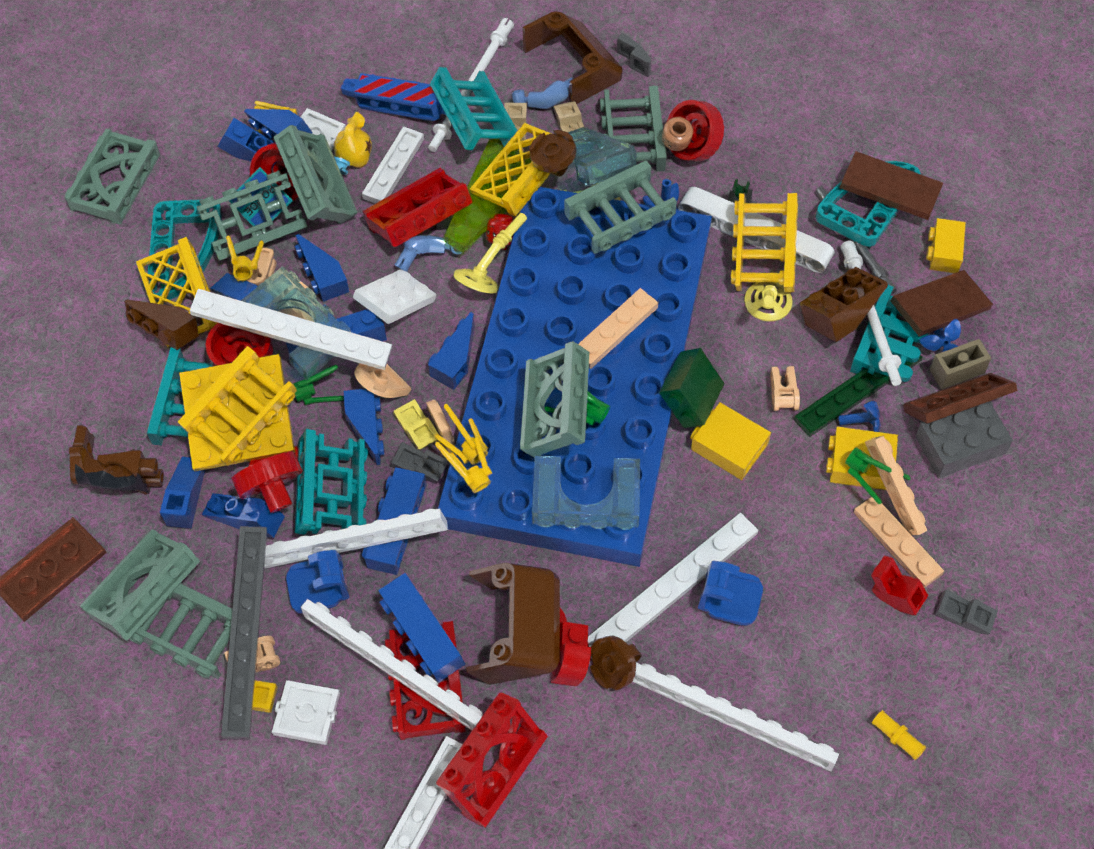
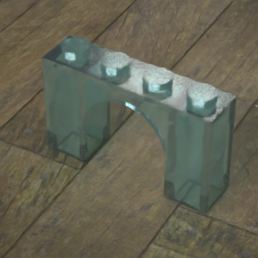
(600, 156)
(283, 292)
(555, 508)

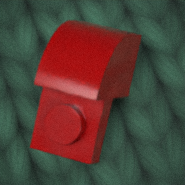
(898, 590)
(573, 655)

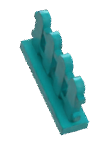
(893, 326)

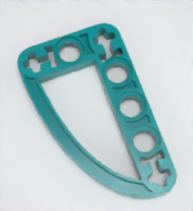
(173, 217)
(861, 226)

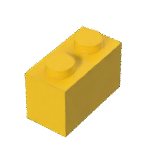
(947, 245)

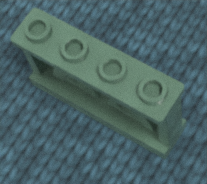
(301, 155)
(101, 160)
(570, 412)
(124, 612)

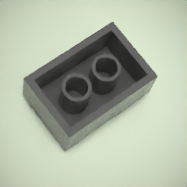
(963, 439)

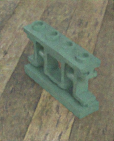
(258, 231)

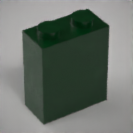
(692, 388)

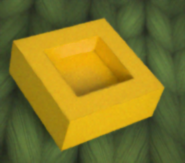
(264, 696)

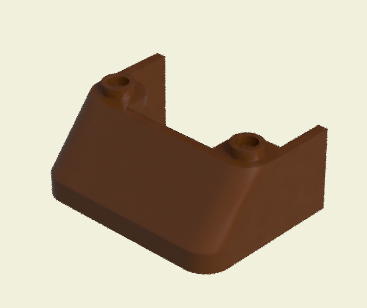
(598, 63)
(533, 623)

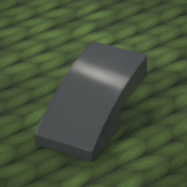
(632, 50)
(418, 461)
(967, 614)

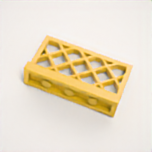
(520, 190)
(192, 270)

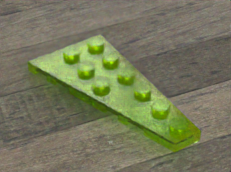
(472, 220)

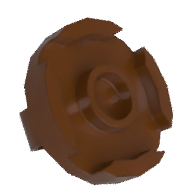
(553, 152)
(614, 662)

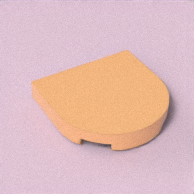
(381, 382)
(440, 422)

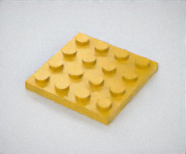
(274, 437)

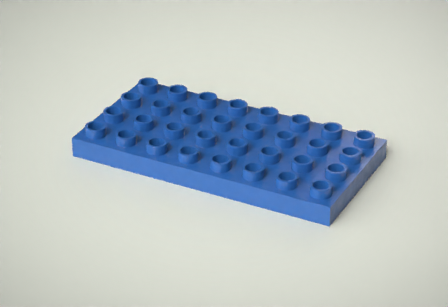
(558, 295)

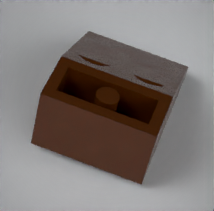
(842, 303)

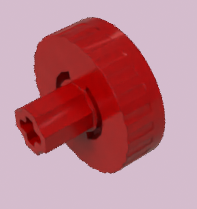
(707, 130)
(265, 159)
(221, 337)
(268, 478)

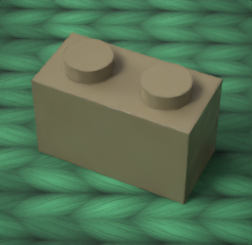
(960, 364)

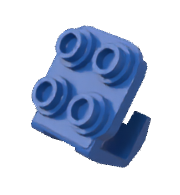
(317, 580)
(731, 594)

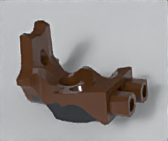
(112, 471)

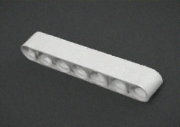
(810, 252)

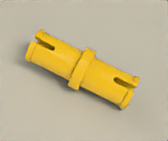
(899, 735)

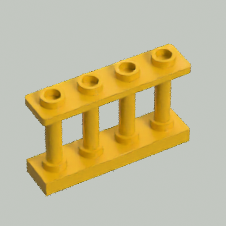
(786, 231)
(228, 383)

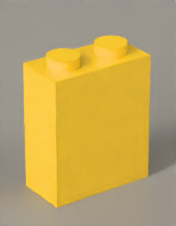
(730, 440)
(842, 445)

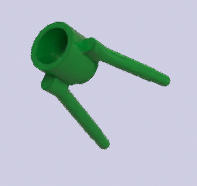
(306, 389)
(596, 409)
(861, 462)

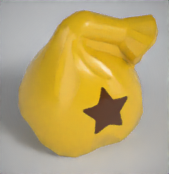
(353, 143)

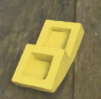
(416, 425)

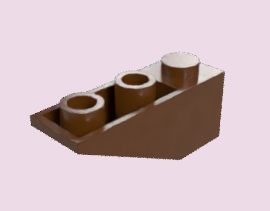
(165, 322)

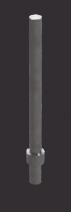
(877, 270)

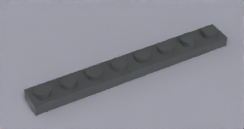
(244, 633)

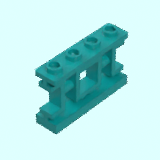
(311, 483)

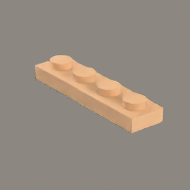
(618, 326)
(899, 492)
(898, 541)

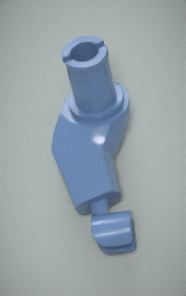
(546, 99)
(422, 244)

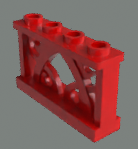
(417, 207)
(416, 701)
(515, 755)

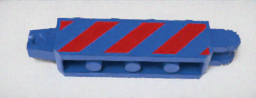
(394, 96)

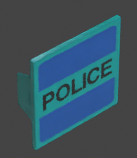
(252, 210)

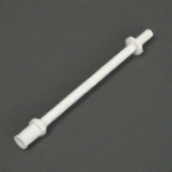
(498, 38)
(889, 362)

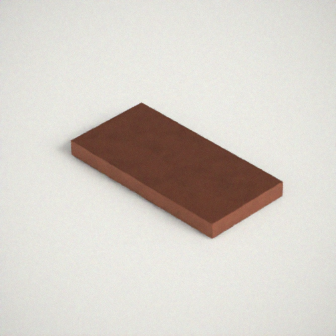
(891, 185)
(940, 302)
(959, 397)
(49, 568)

